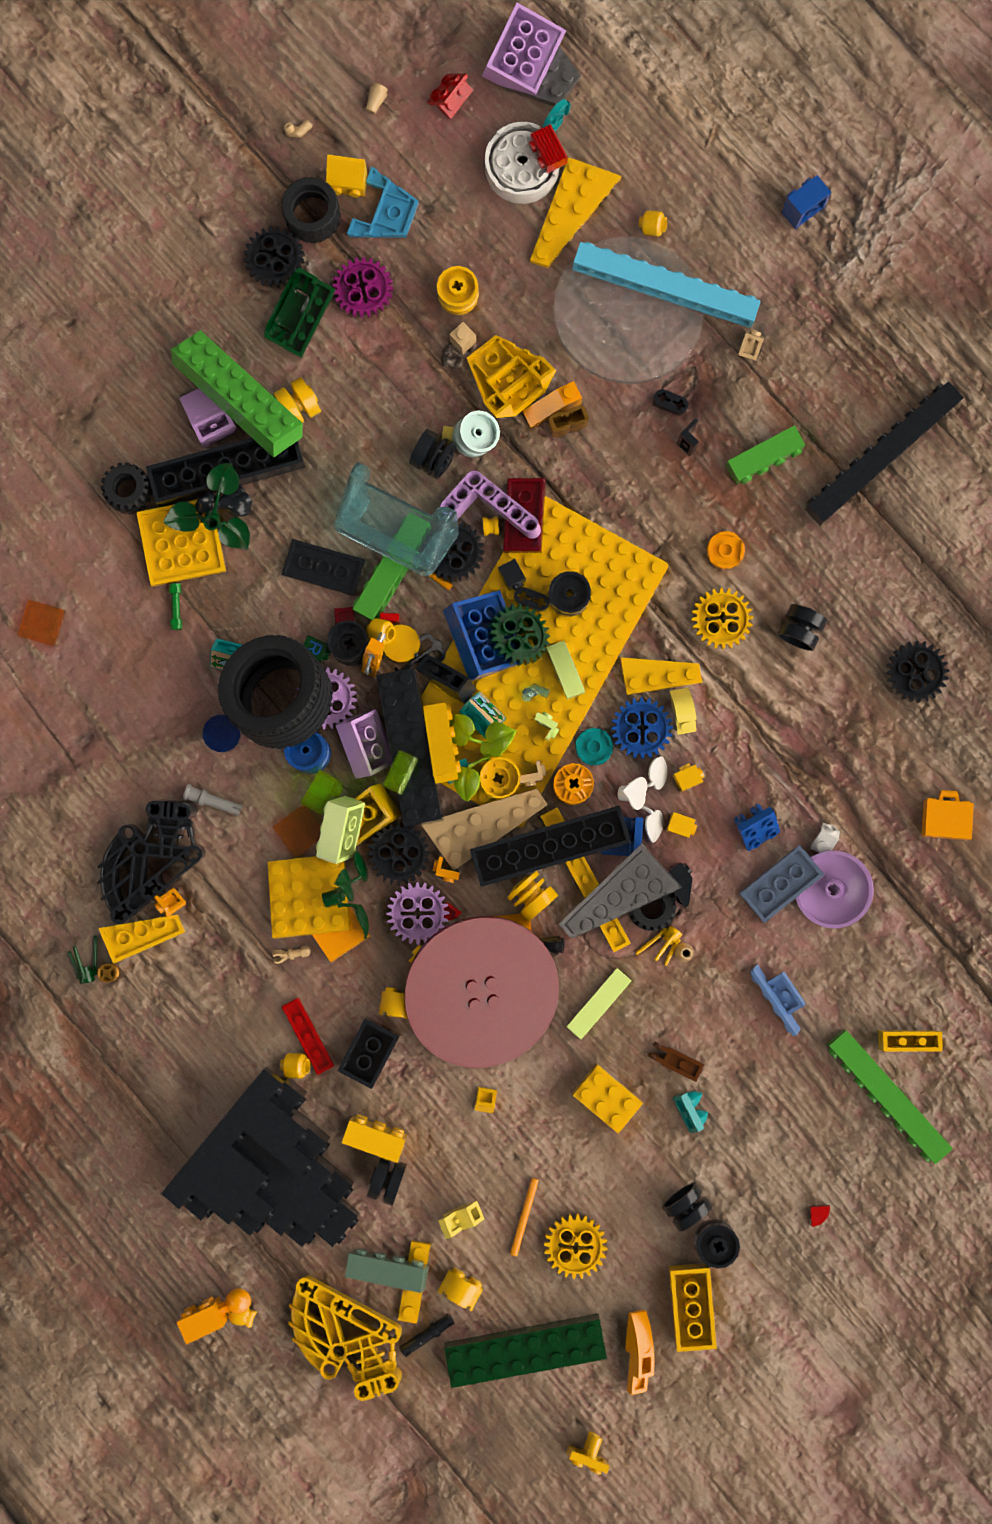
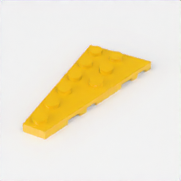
(574, 201)

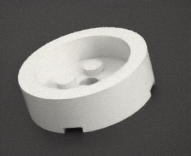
(510, 178)

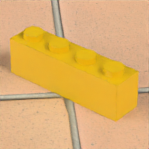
(440, 742)

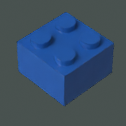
(805, 201)

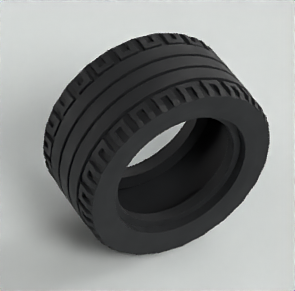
(254, 662)

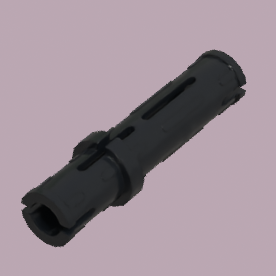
(432, 1331)

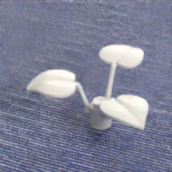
(636, 792)

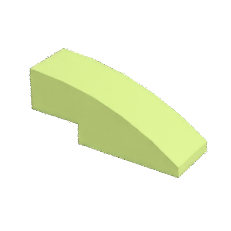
(565, 670)

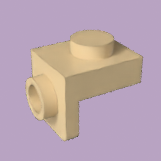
(531, 779)

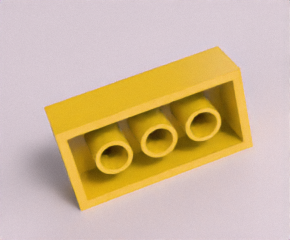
(692, 1307)

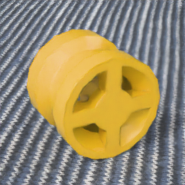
(490, 526)

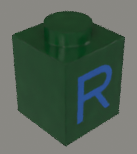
(317, 648)

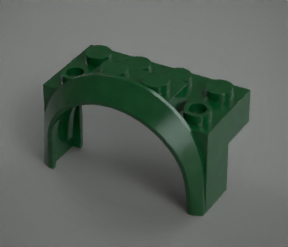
(298, 312)

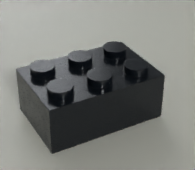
(369, 1052)

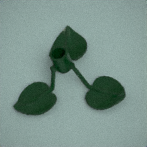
(184, 518)
(343, 881)

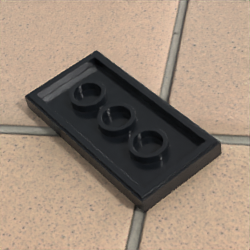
(323, 567)

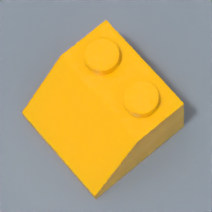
(347, 175)

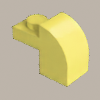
(683, 710)
(460, 1219)

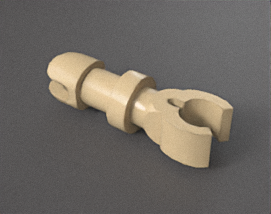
(284, 955)

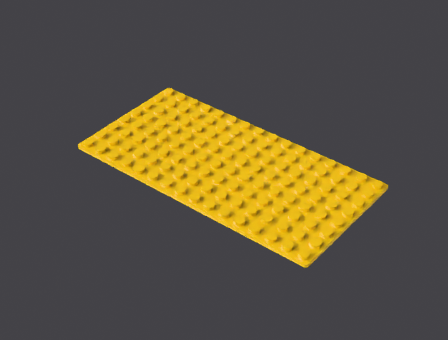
(621, 586)

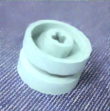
(476, 434)

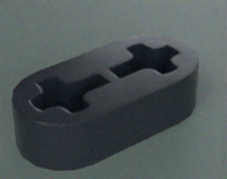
(668, 406)
(533, 595)

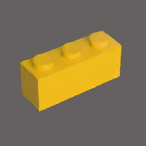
(909, 1040)

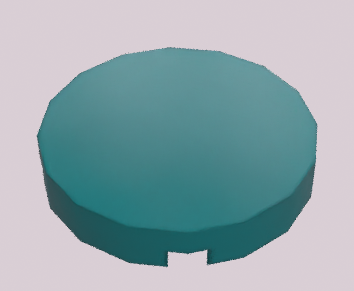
(557, 113)
(594, 746)

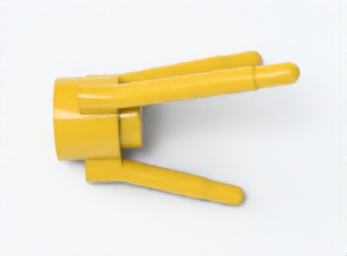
(671, 936)

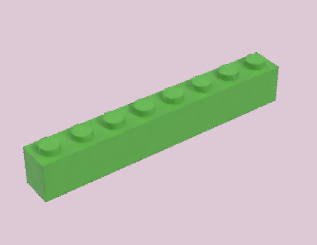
(889, 1096)

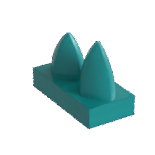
(692, 1118)

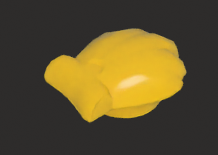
(242, 1319)

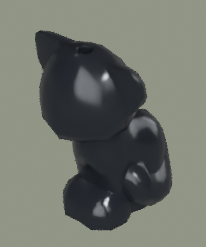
(237, 503)

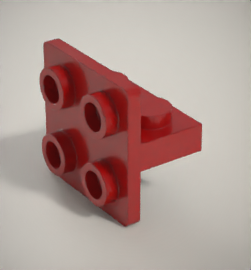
(450, 94)

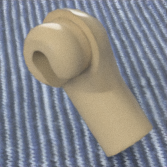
(295, 131)

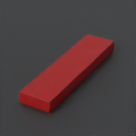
(308, 1036)

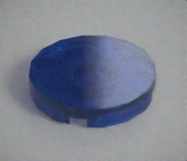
(221, 734)

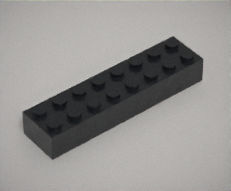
(187, 475)
(407, 732)
(550, 846)

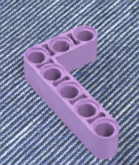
(494, 500)

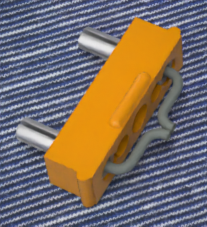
(373, 655)

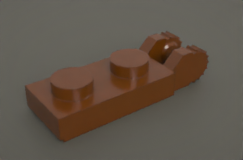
(678, 1062)

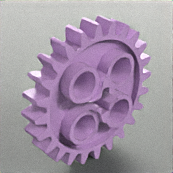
(343, 695)
(417, 895)

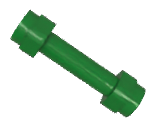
(175, 623)

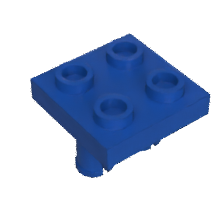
(758, 828)

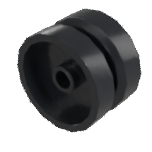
(573, 583)
(386, 1180)
(687, 1206)
(722, 1254)

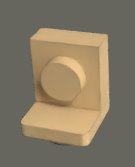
(751, 344)

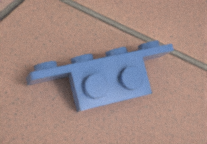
(781, 995)

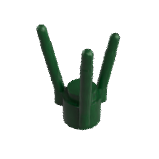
(84, 974)

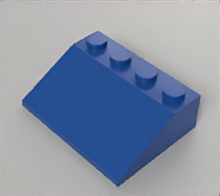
(470, 627)

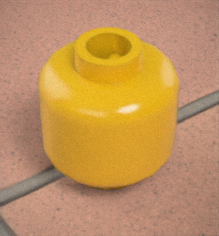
(653, 223)
(377, 626)
(295, 1065)

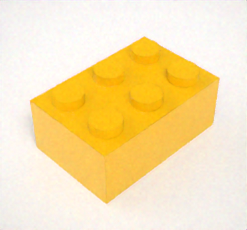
(607, 1098)
(375, 1137)

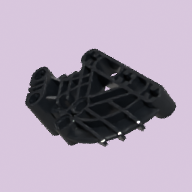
(170, 823)

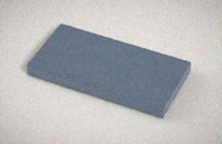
(781, 883)

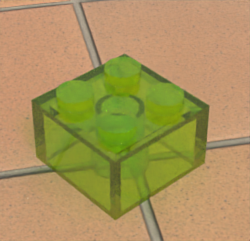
(321, 790)

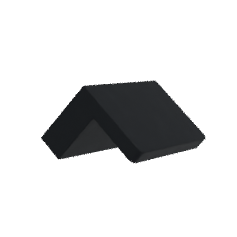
(686, 440)

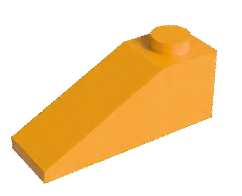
(557, 401)

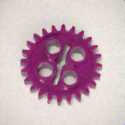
(379, 284)

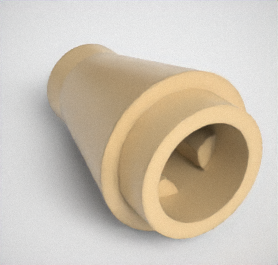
(376, 96)
(679, 952)

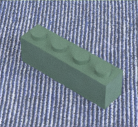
(386, 1270)

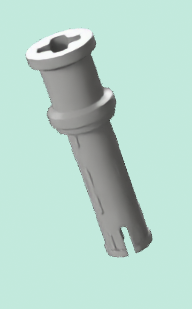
(202, 797)

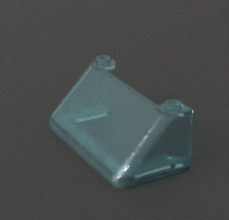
(394, 525)

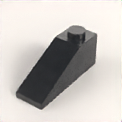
(446, 678)

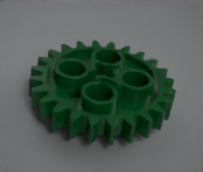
(524, 651)

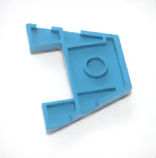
(393, 212)

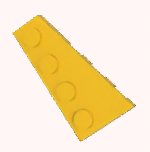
(134, 937)

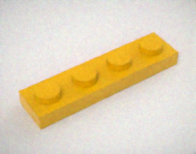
(411, 1300)

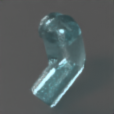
(534, 690)

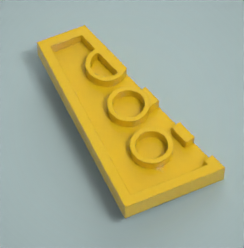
(655, 675)

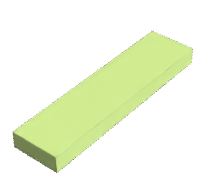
(598, 1003)

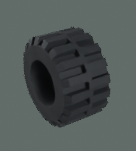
(116, 477)
(661, 920)

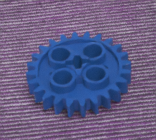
(659, 728)

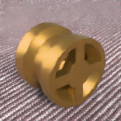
(104, 972)

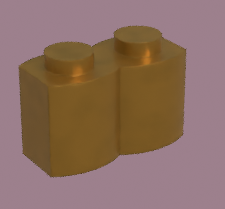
(572, 420)

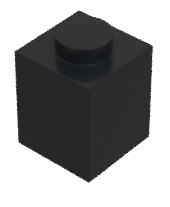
(512, 575)

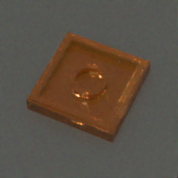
(41, 623)
(298, 830)

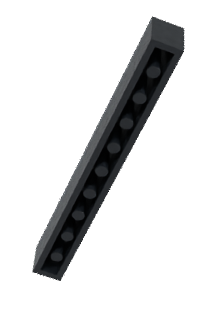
(884, 453)

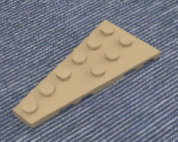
(481, 825)

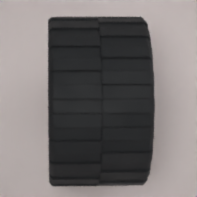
(311, 188)

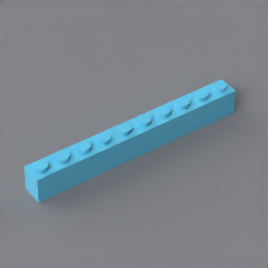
(665, 284)

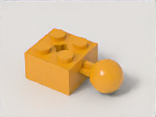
(211, 1314)

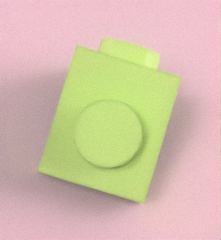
(546, 720)

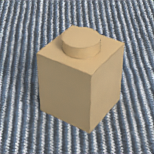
(462, 338)

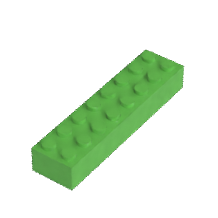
(237, 393)

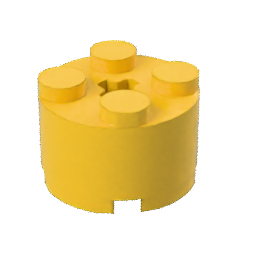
(392, 1003)
(461, 1289)

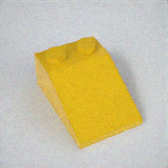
(378, 811)

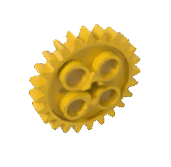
(723, 635)
(574, 1263)

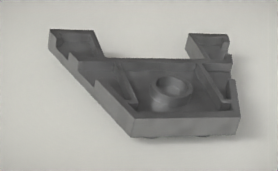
(558, 81)

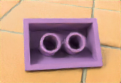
(365, 743)

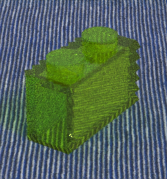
(400, 772)

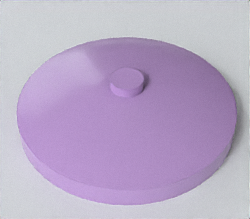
(839, 895)

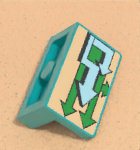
(221, 653)
(481, 712)

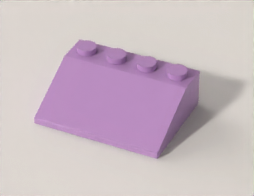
(524, 51)

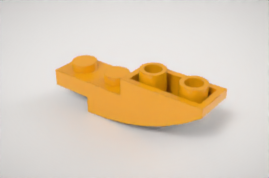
(641, 1349)

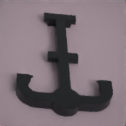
(436, 644)

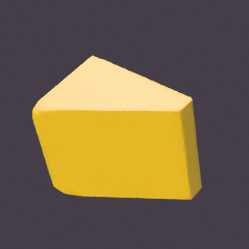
(485, 1100)

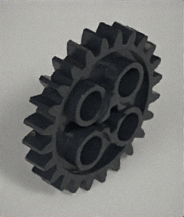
(281, 242)
(464, 538)
(902, 681)
(386, 865)

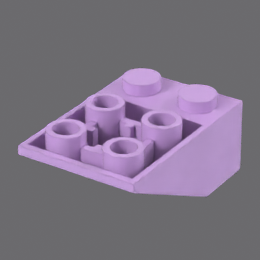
(206, 418)

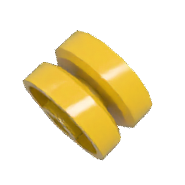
(456, 279)

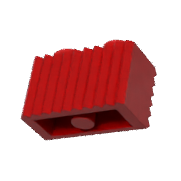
(548, 149)

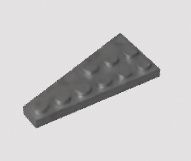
(628, 887)

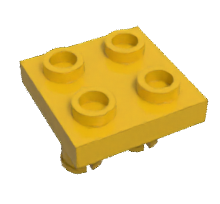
(588, 1455)

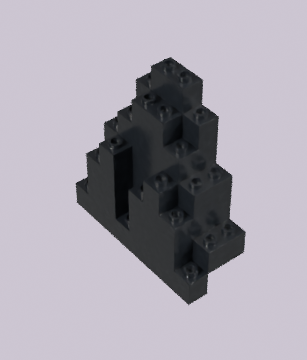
(267, 1169)

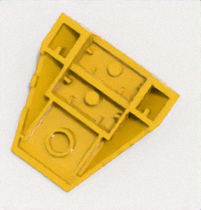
(509, 376)

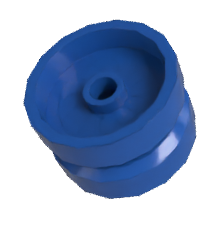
(315, 759)

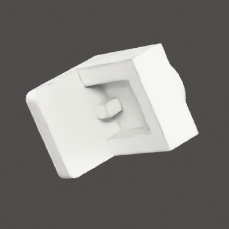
(826, 838)

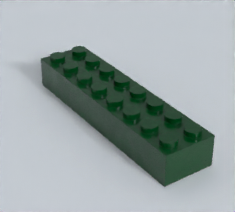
(525, 1350)

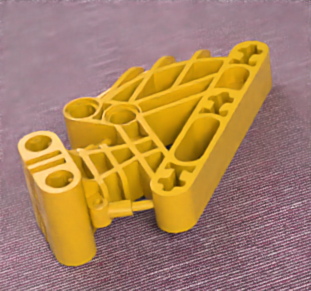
(374, 1369)

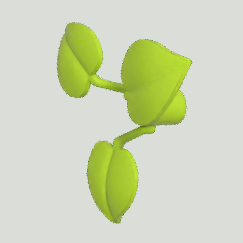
(498, 739)

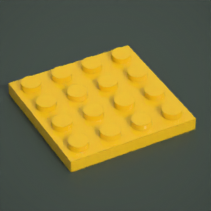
(178, 554)
(297, 897)

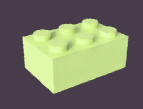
(340, 829)

